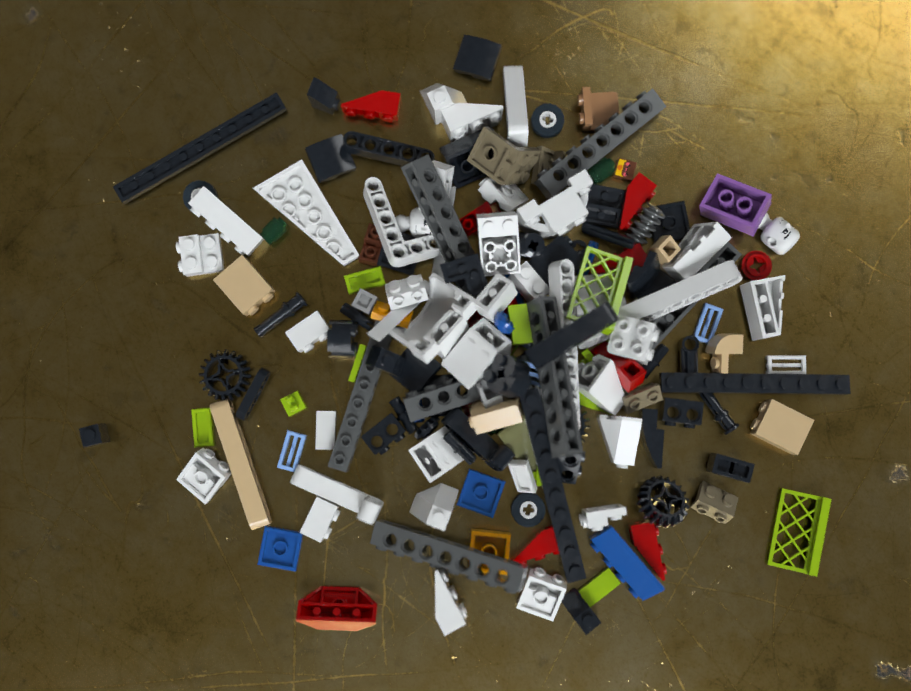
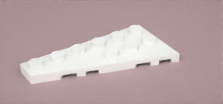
(302, 202)

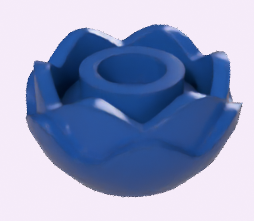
(503, 324)

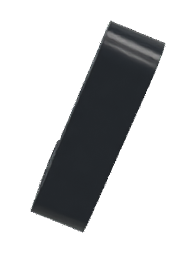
(481, 444)

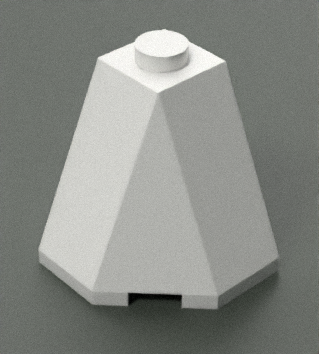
(440, 97)
(601, 384)
(620, 438)
(435, 505)

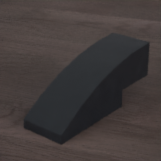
(651, 436)

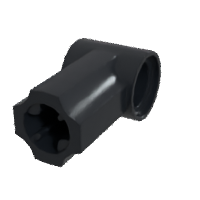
(688, 357)

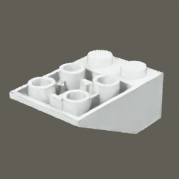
(468, 118)
(499, 243)
(476, 352)
(435, 455)
(448, 611)

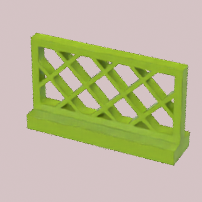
(616, 289)
(816, 536)

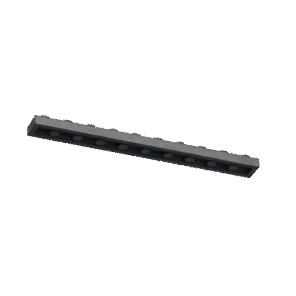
(199, 148)
(754, 383)
(552, 486)

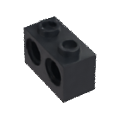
(681, 408)
(381, 430)
(570, 467)
(730, 467)

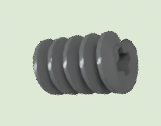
(646, 223)

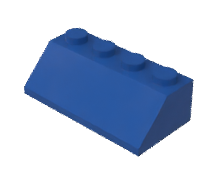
(626, 562)

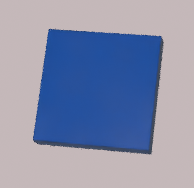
(481, 493)
(280, 548)

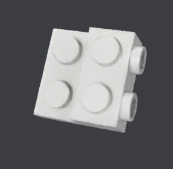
(507, 196)
(200, 254)
(406, 292)
(204, 475)
(596, 517)
(542, 593)

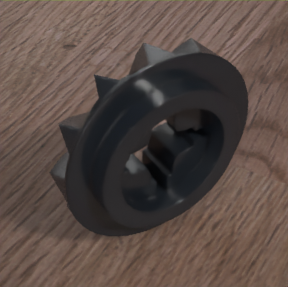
(427, 428)

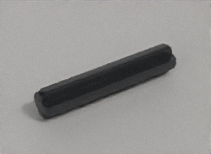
(608, 235)

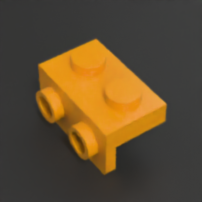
(382, 309)

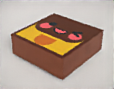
(624, 169)

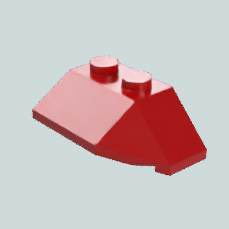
(337, 609)

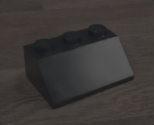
(457, 153)

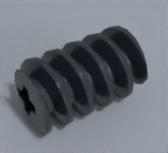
(531, 244)

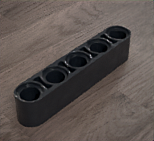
(382, 144)
(572, 335)

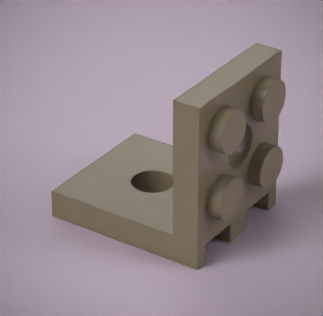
(509, 164)

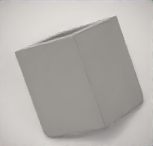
(364, 301)
(486, 396)

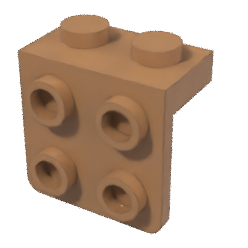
(596, 108)

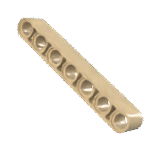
(240, 464)

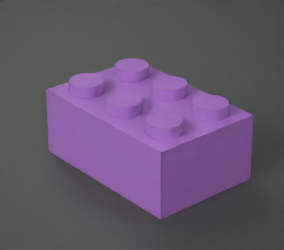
(735, 204)

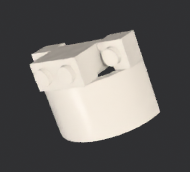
(559, 212)
(439, 323)

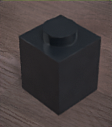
(94, 435)

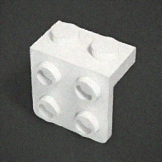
(633, 339)

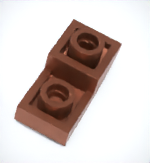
(371, 247)

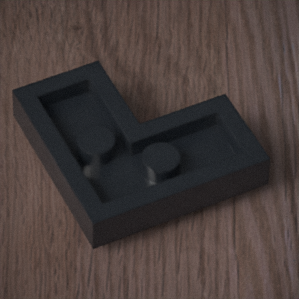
(467, 268)

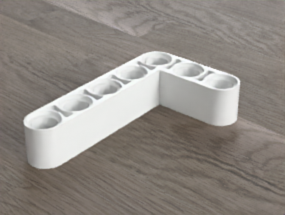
(515, 106)
(391, 229)
(338, 492)

